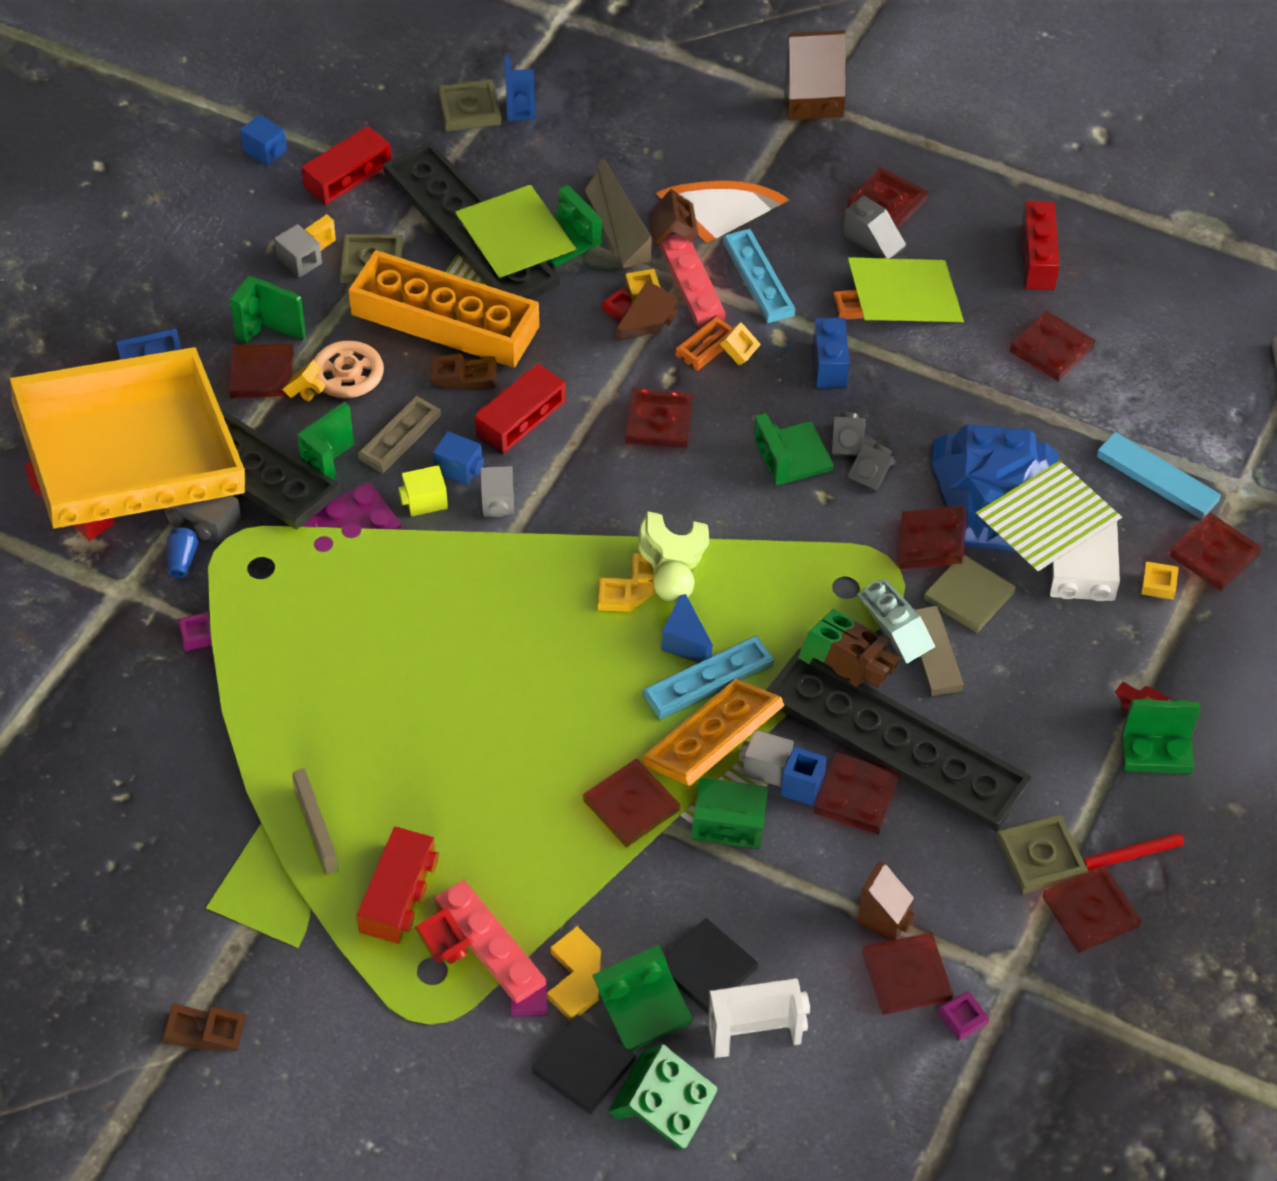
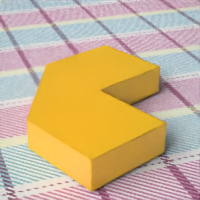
(627, 594)
(582, 960)

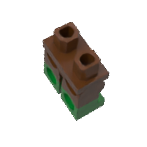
(850, 649)

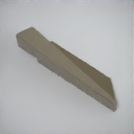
(620, 222)

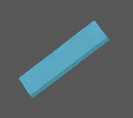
(758, 276)
(1158, 475)
(707, 677)

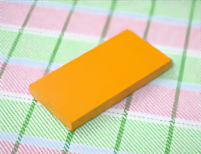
(712, 732)

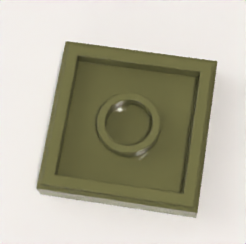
(469, 105)
(360, 247)
(969, 593)
(1041, 854)

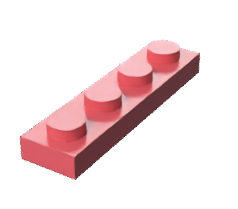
(692, 280)
(491, 942)

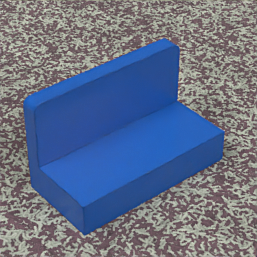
(519, 92)
(149, 344)

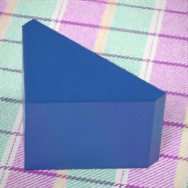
(685, 633)

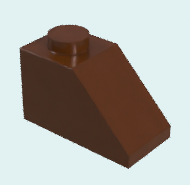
(648, 313)
(885, 904)

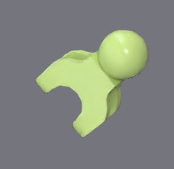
(672, 555)

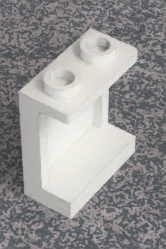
(1089, 569)
(756, 1009)

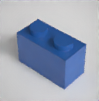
(831, 353)

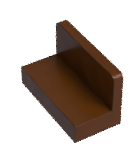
(675, 215)

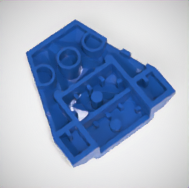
(983, 466)

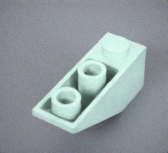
(896, 620)

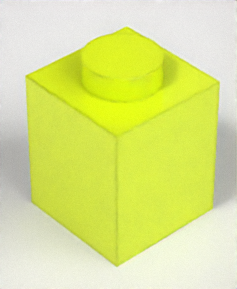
(423, 491)

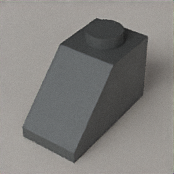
(872, 229)

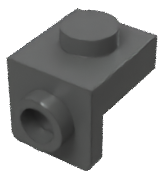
(848, 434)
(871, 466)

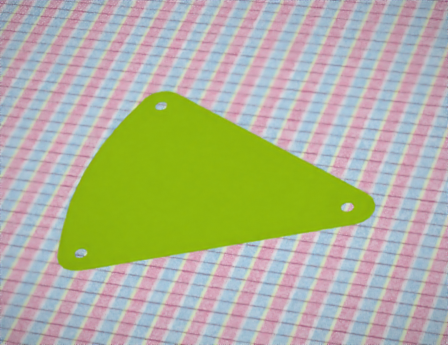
(475, 704)

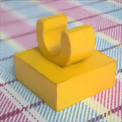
(304, 380)

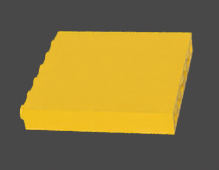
(126, 437)

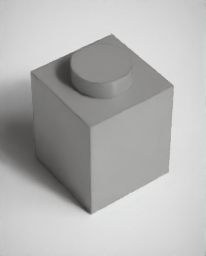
(298, 250)
(497, 491)
(765, 757)

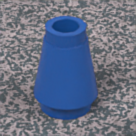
(180, 551)

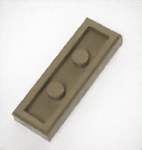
(399, 434)
(939, 663)
(314, 822)

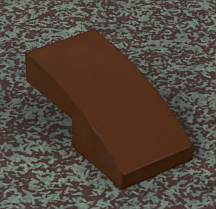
(456, 373)
(204, 1030)

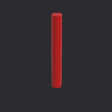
(1134, 851)

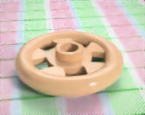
(349, 369)

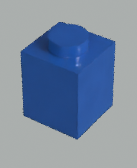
(263, 139)
(458, 458)
(803, 776)

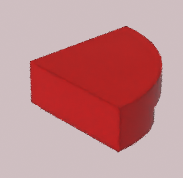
(617, 304)

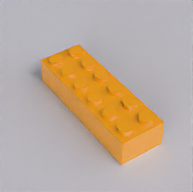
(444, 308)

